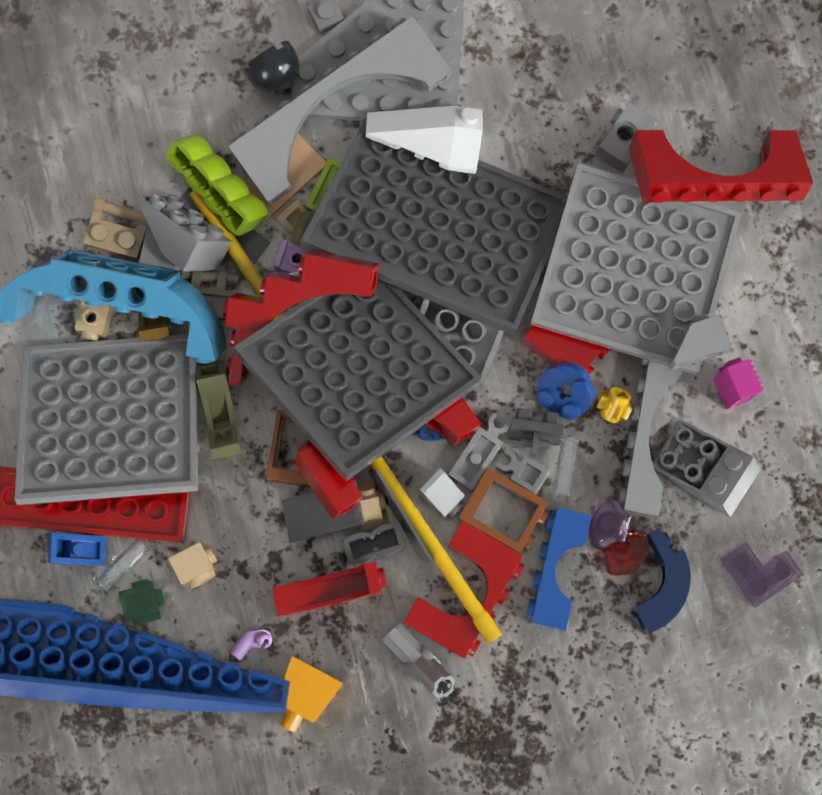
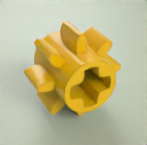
(615, 404)

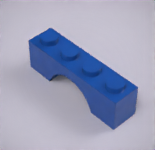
(550, 605)

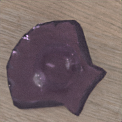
(608, 523)

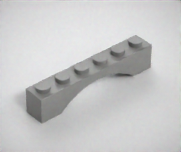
(642, 487)

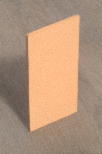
(303, 166)

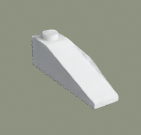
(439, 133)

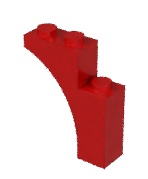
(329, 590)

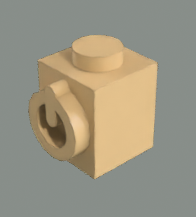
(194, 564)

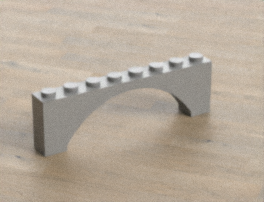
(399, 55)

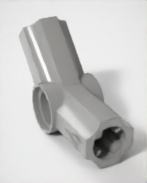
(419, 661)

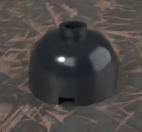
(274, 69)

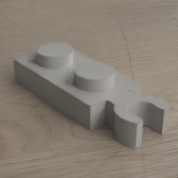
(478, 454)

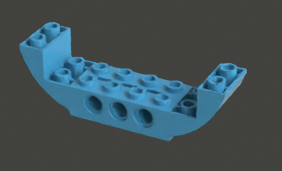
(126, 288)

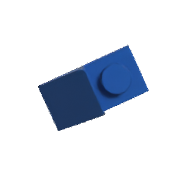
(76, 549)

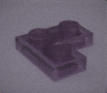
(758, 580)

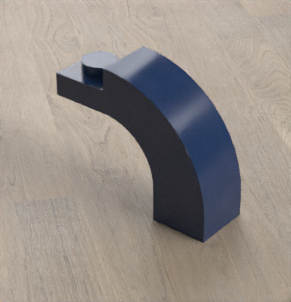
(673, 587)

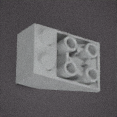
(183, 233)
(707, 467)

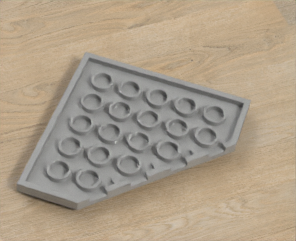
(438, 19)

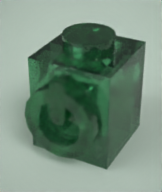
(142, 602)

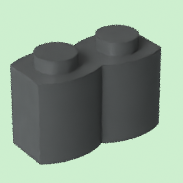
(382, 542)

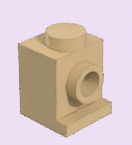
(99, 327)
(372, 506)

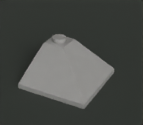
(469, 337)

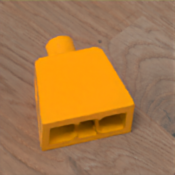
(308, 693)

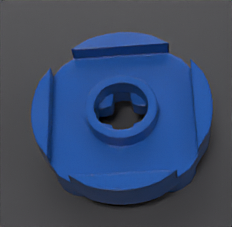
(579, 385)

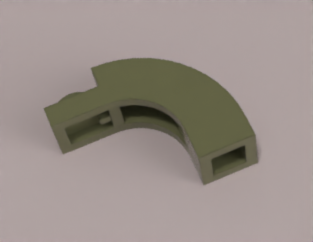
(219, 410)

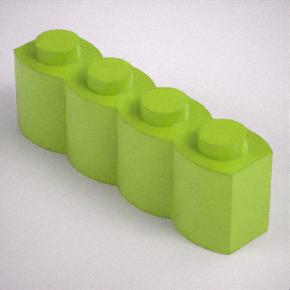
(213, 179)

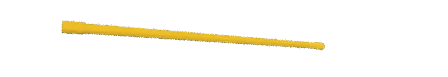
(480, 617)

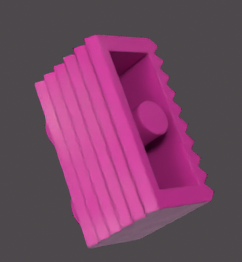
(737, 382)

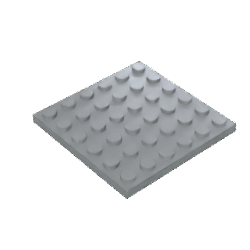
(633, 268)
(107, 420)

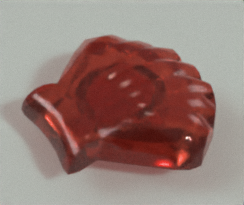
(626, 556)

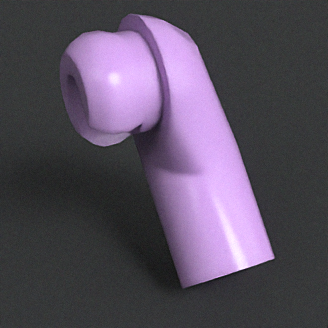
(251, 639)

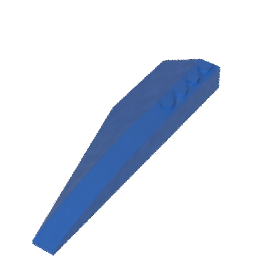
(83, 660)

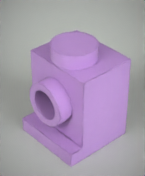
(283, 261)

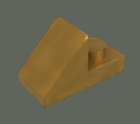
(154, 328)

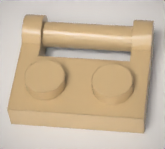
(115, 237)

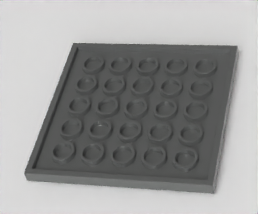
(357, 372)

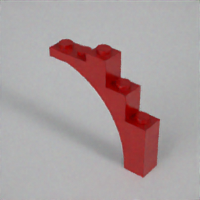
(321, 275)

